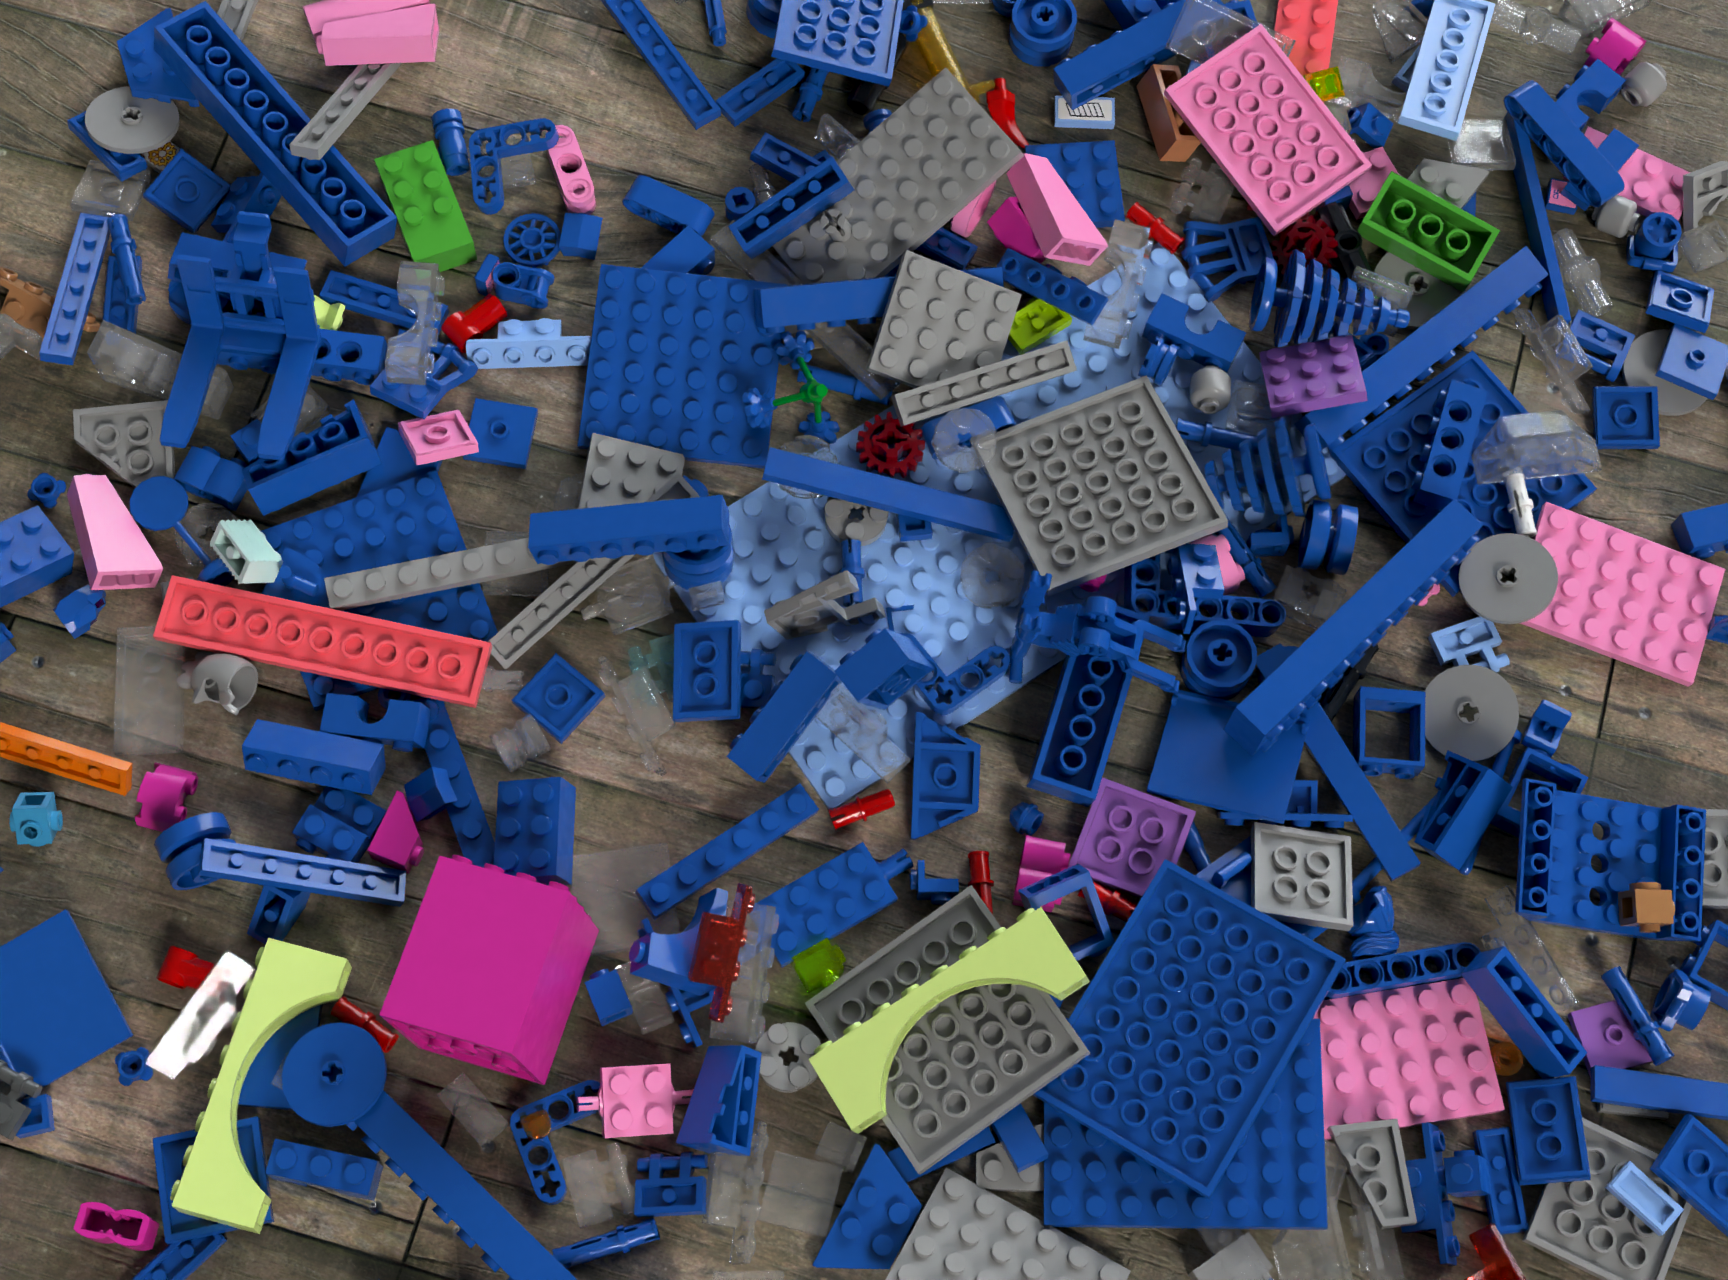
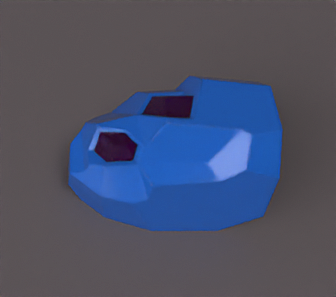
(80, 609)

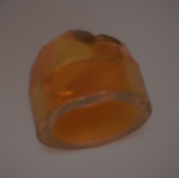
(537, 1124)

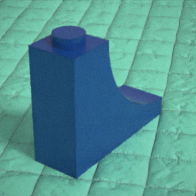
(670, 956)

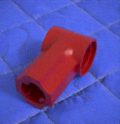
(474, 322)
(183, 969)

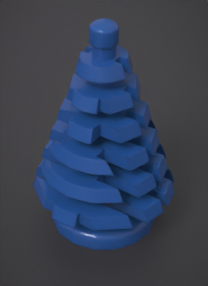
(1312, 301)
(1271, 472)

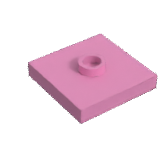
(438, 437)

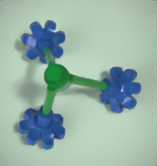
(795, 352)

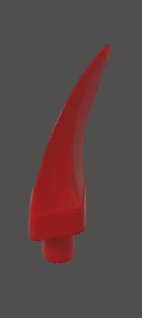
(1002, 110)

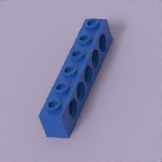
(338, 345)

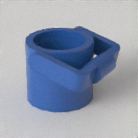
(1654, 242)
(1679, 1002)

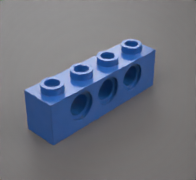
(1467, 404)

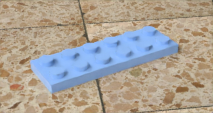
(1446, 66)

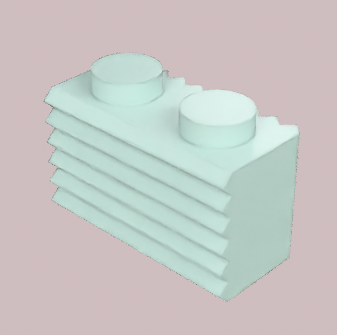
(246, 552)

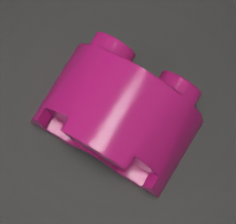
(1616, 46)
(163, 796)

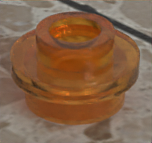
(1514, 1055)

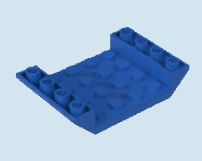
(1635, 847)

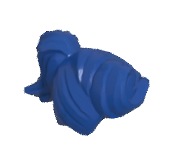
(1374, 925)

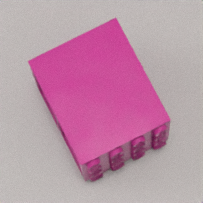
(491, 968)

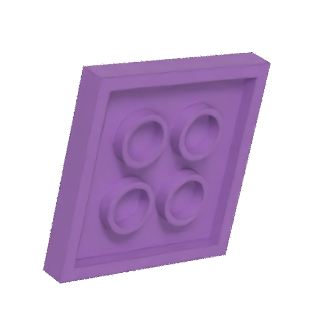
(1312, 376)
(1130, 837)

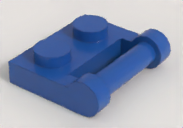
(1604, 340)

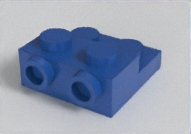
(339, 825)

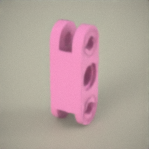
(574, 187)

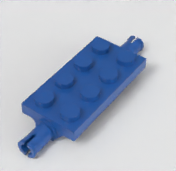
(832, 899)

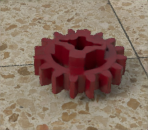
(1317, 242)
(876, 446)

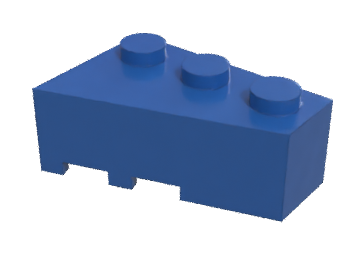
(723, 1102)

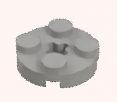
(843, 528)
(781, 1038)

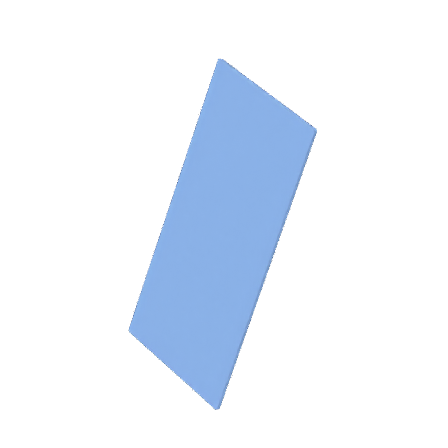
(787, 548)

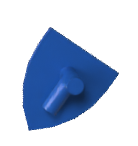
(299, 580)

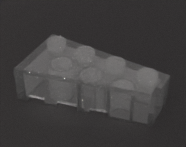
(149, 367)

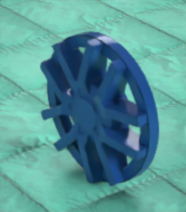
(532, 240)

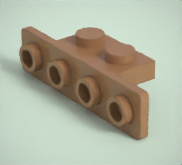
(30, 305)

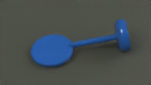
(162, 505)

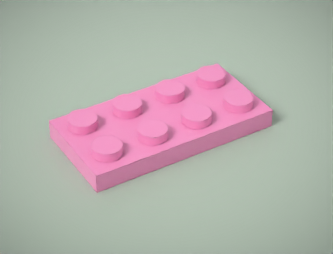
(1648, 181)

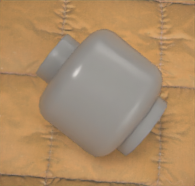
(1644, 84)
(1616, 216)
(1210, 389)

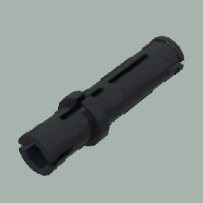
(1340, 691)

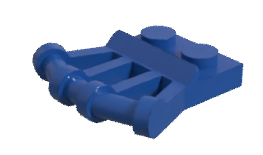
(1245, 246)
(423, 398)

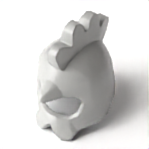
(220, 679)

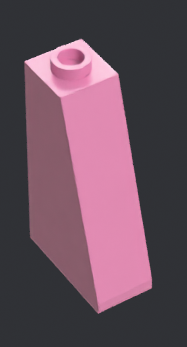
(382, 38)
(1054, 213)
(109, 538)

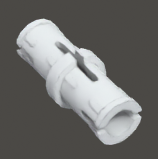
(1520, 505)

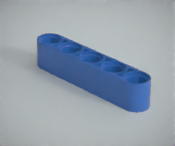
(1564, 143)
(1411, 962)

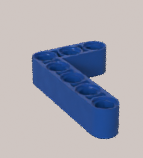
(1157, 600)

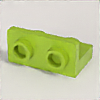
(1036, 324)

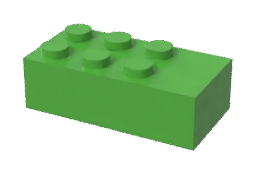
(426, 207)
(1427, 231)

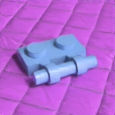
(1467, 639)

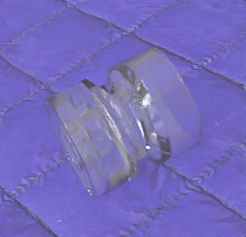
(520, 743)

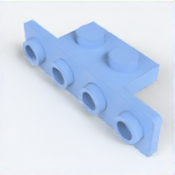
(529, 345)

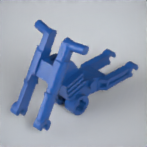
(1088, 631)

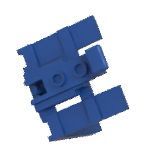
(286, 331)

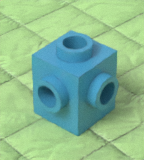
(35, 818)

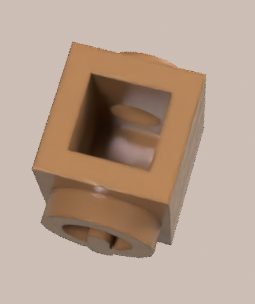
(1646, 907)

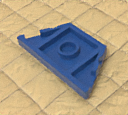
(146, 70)
(943, 777)
(871, 1219)

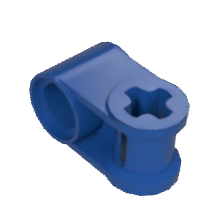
(525, 285)

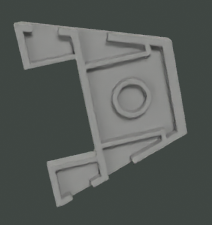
(816, 608)

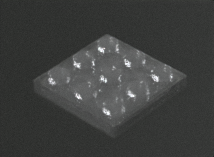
(607, 888)

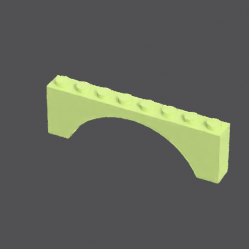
(859, 1062)
(215, 1175)

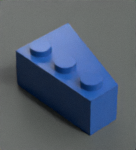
(1461, 811)

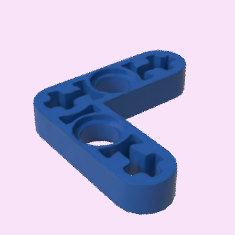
(497, 149)
(952, 685)
(520, 1135)

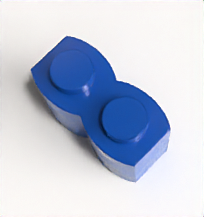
(213, 477)

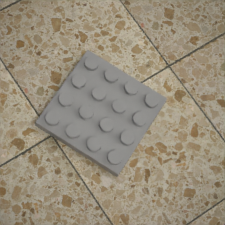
(940, 323)
(1593, 1228)

